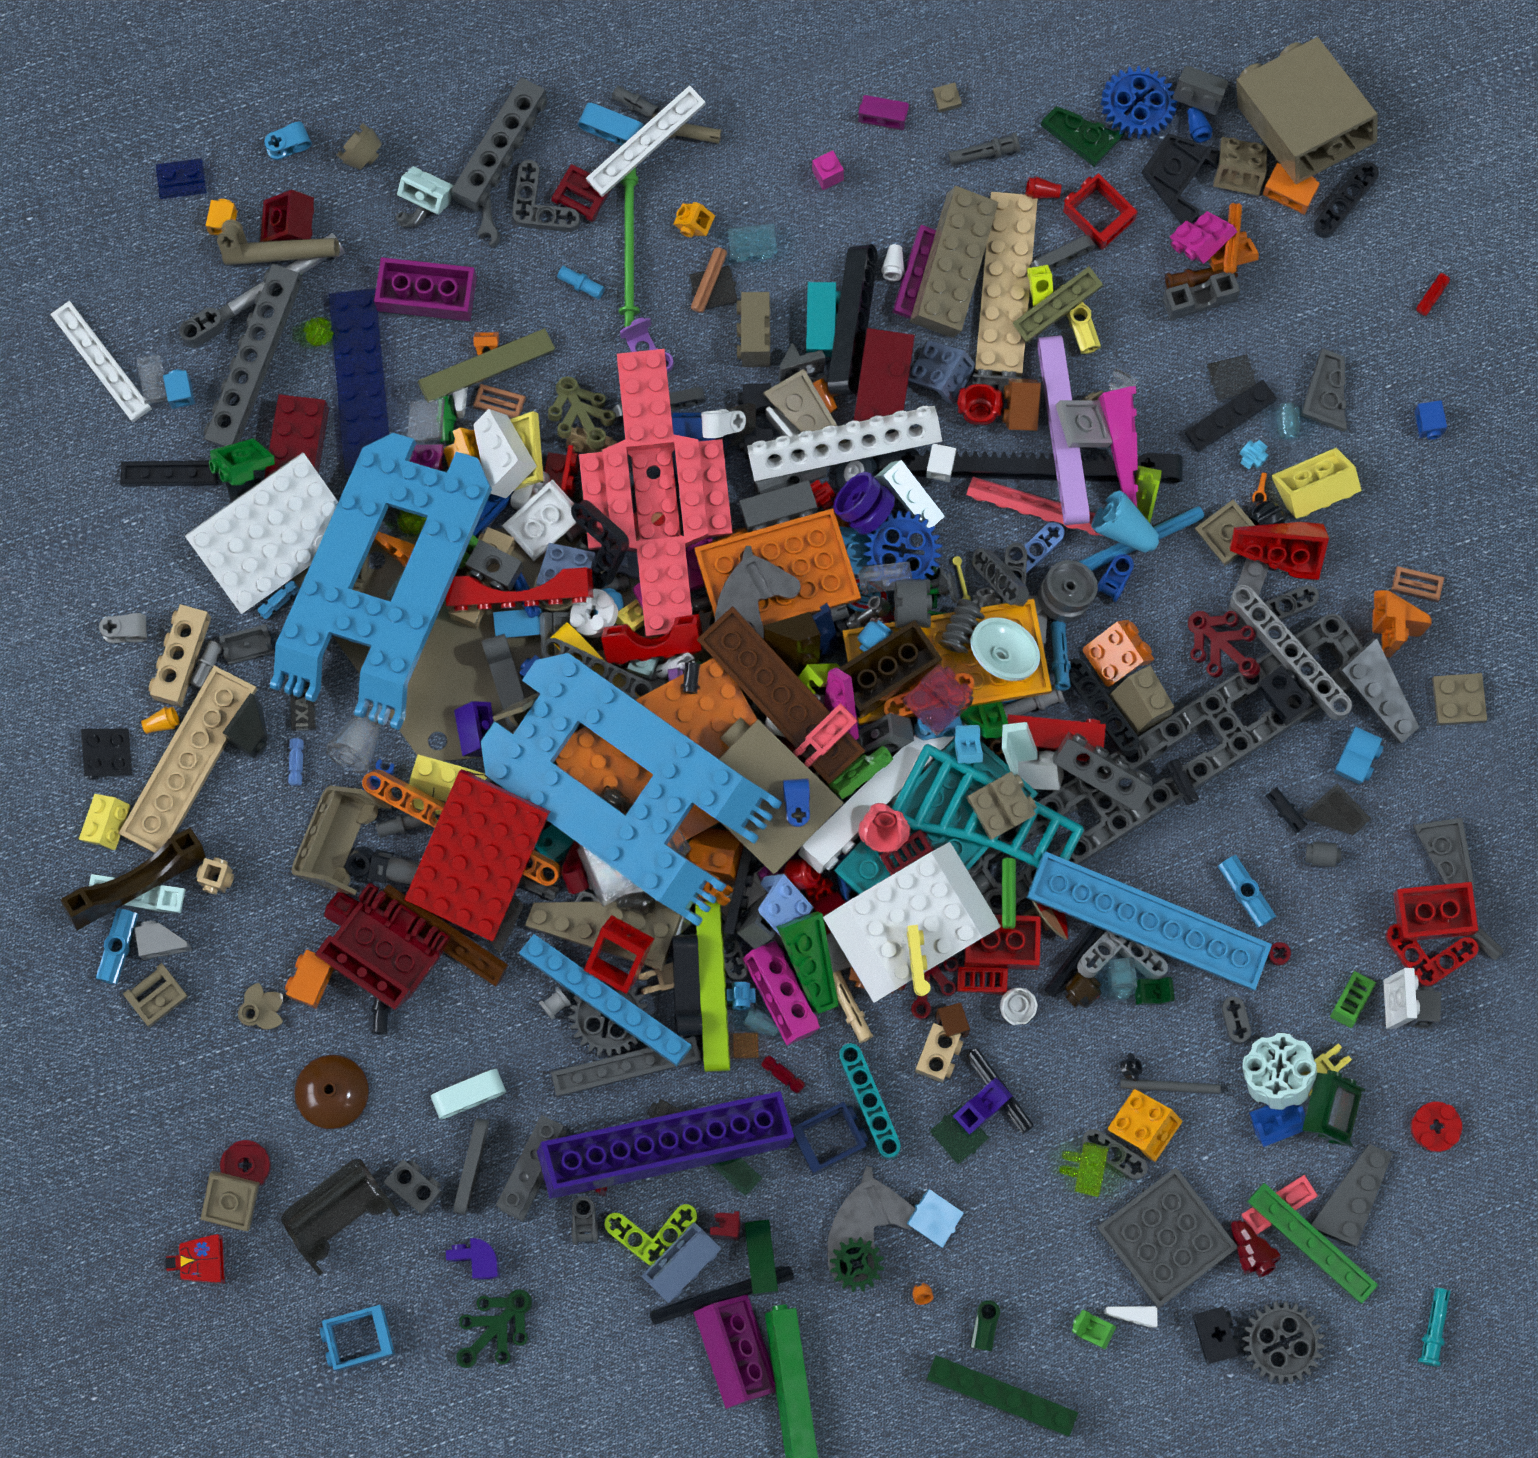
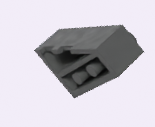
(778, 506)

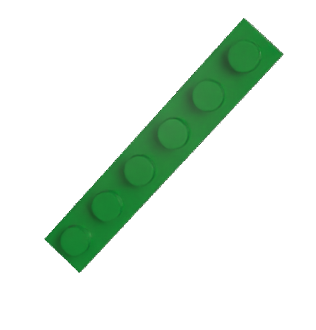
(1312, 1243)

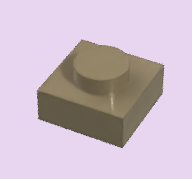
(947, 97)

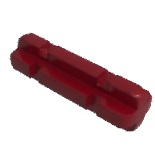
(783, 1074)

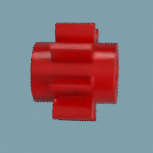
(823, 494)
(820, 891)

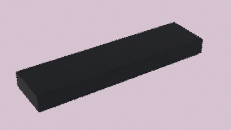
(167, 473)

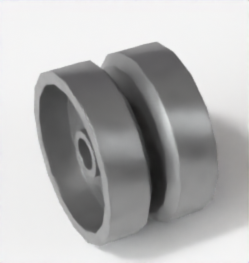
(1067, 591)

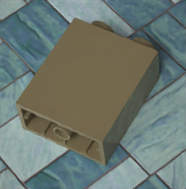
(1306, 109)
(767, 762)

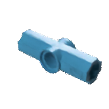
(1254, 905)
(121, 930)

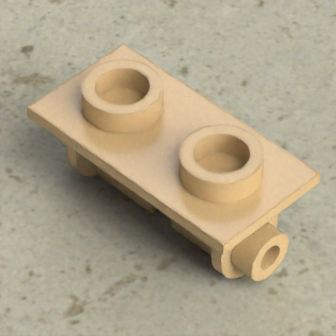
(578, 439)

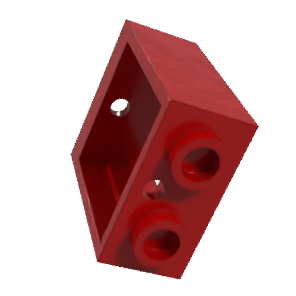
(1111, 232)
(636, 942)

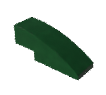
(761, 1258)

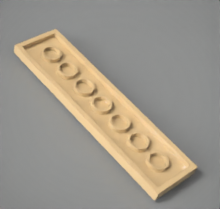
(1006, 283)
(186, 761)

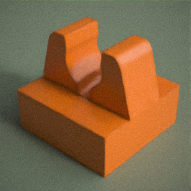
(484, 339)

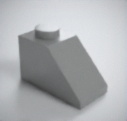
(158, 941)

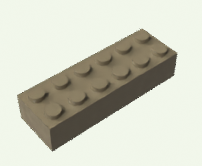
(954, 262)

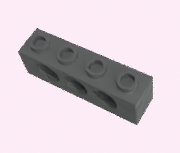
(1130, 795)

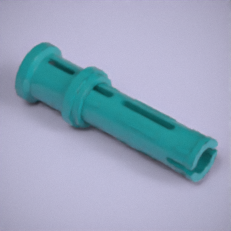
(1433, 1338)

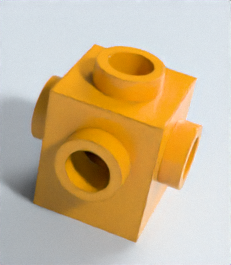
(693, 220)

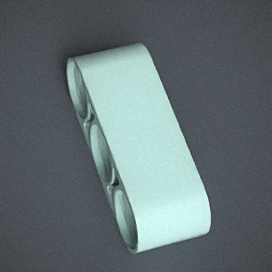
(468, 1094)

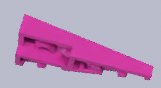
(1120, 418)

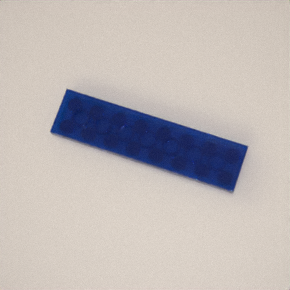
(358, 371)

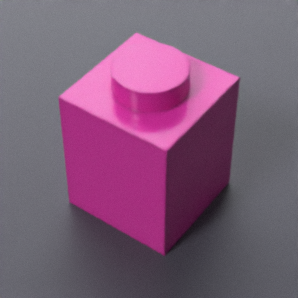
(827, 170)

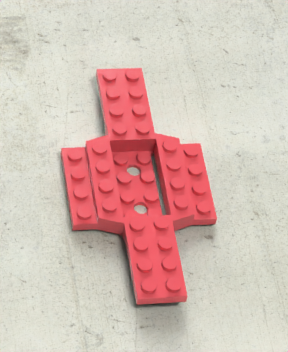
(701, 489)

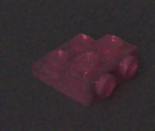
(939, 699)

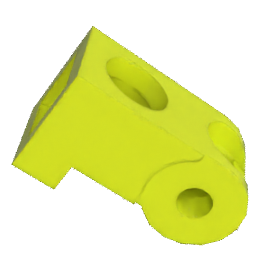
(1040, 283)

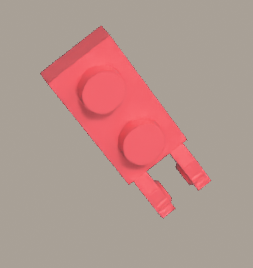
(827, 733)

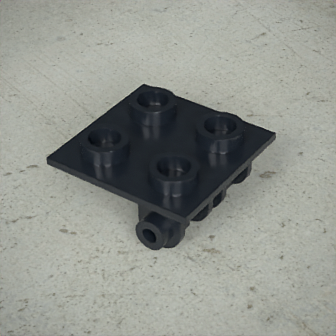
(106, 752)

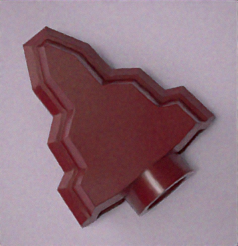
(1253, 1251)

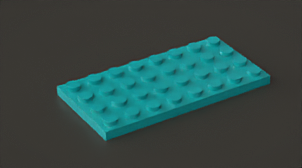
(864, 866)

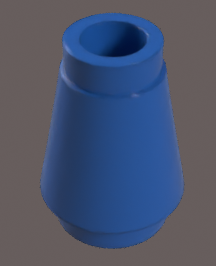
(1199, 126)

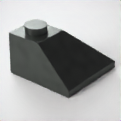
(248, 728)

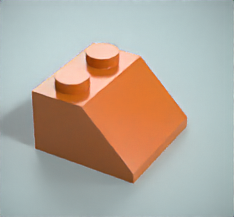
(716, 852)

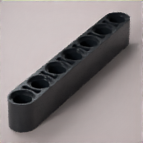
(852, 320)

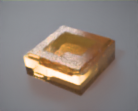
(745, 1045)

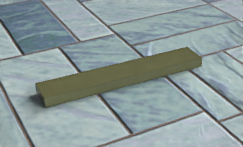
(486, 365)

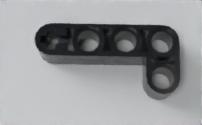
(686, 985)

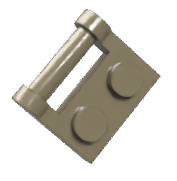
(159, 1001)

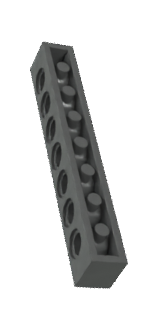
(274, 278)

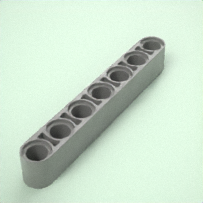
(1294, 664)

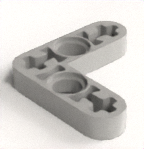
(1115, 946)

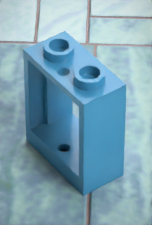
(383, 1333)

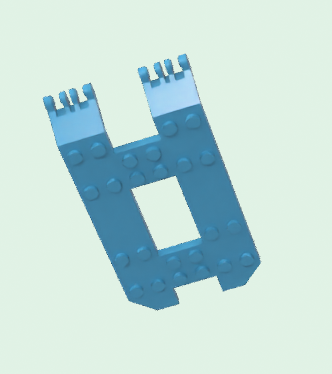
(392, 628)
(680, 770)

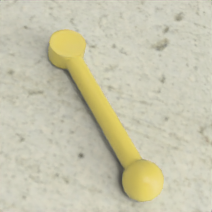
(957, 561)

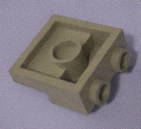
(1002, 804)

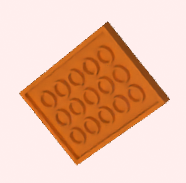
(803, 547)

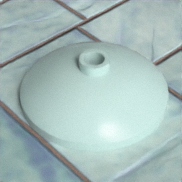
(1005, 649)

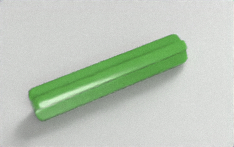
(1008, 893)

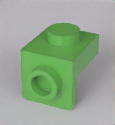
(1093, 1329)

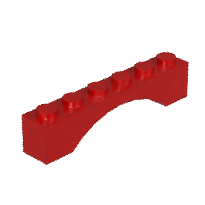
(568, 584)

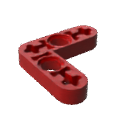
(1432, 965)

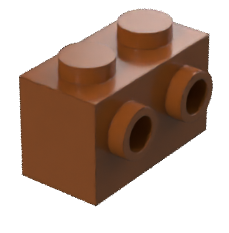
(1022, 404)

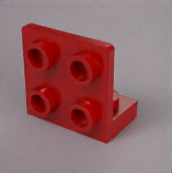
(562, 469)

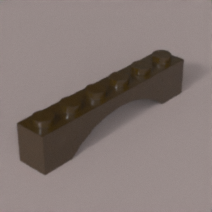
(171, 859)

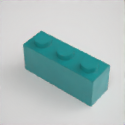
(821, 316)

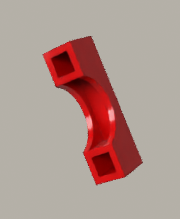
(624, 644)

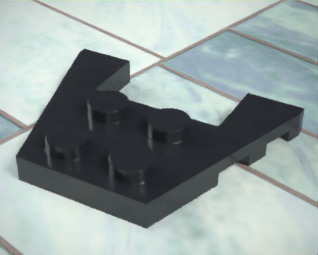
(1173, 169)

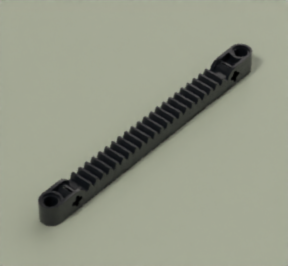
(1032, 468)

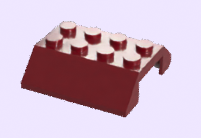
(383, 948)

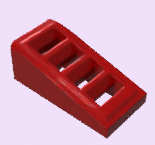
(992, 971)

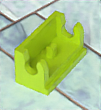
(1148, 484)
(816, 675)

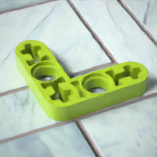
(648, 1243)

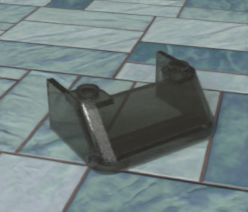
(332, 1208)

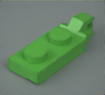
(860, 772)

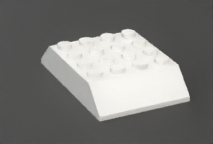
(928, 893)

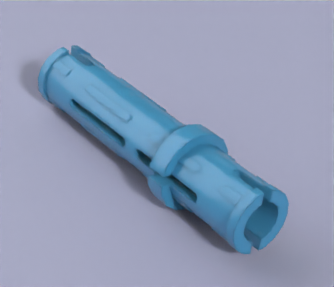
(1060, 663)

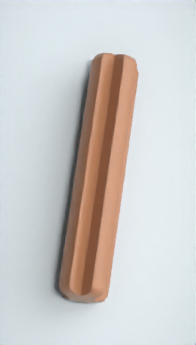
(709, 280)

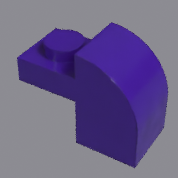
(982, 1106)
(482, 1256)

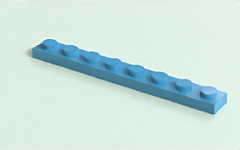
(605, 1000)

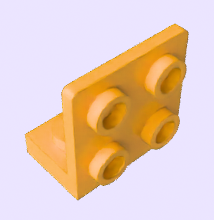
(1145, 1124)

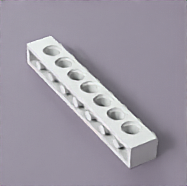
(856, 448)

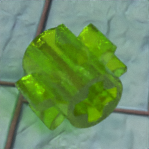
(318, 331)
(410, 522)

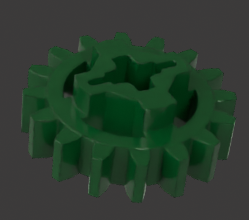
(867, 1270)

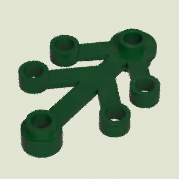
(497, 1325)

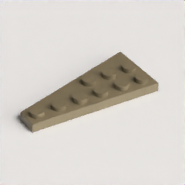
(583, 921)

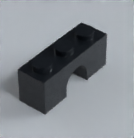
(753, 394)

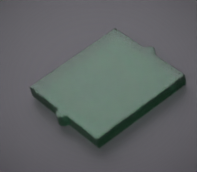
(956, 1139)

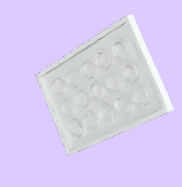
(266, 533)

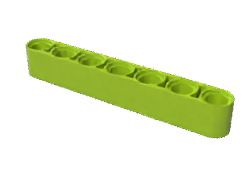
(713, 989)

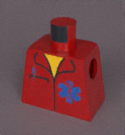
(200, 1260)

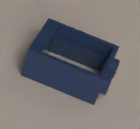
(849, 1116)

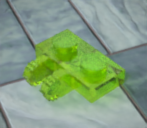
(1090, 1170)

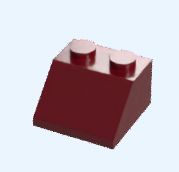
(287, 217)

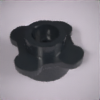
(1131, 1067)

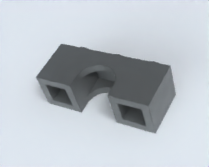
(1188, 300)

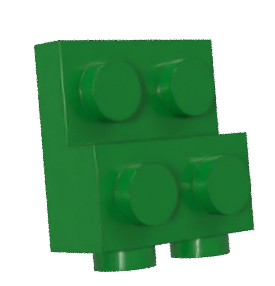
(238, 460)

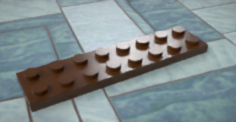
(775, 689)

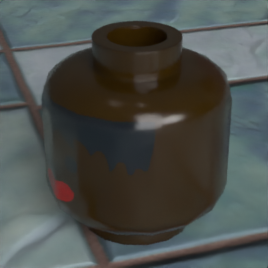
(1082, 990)

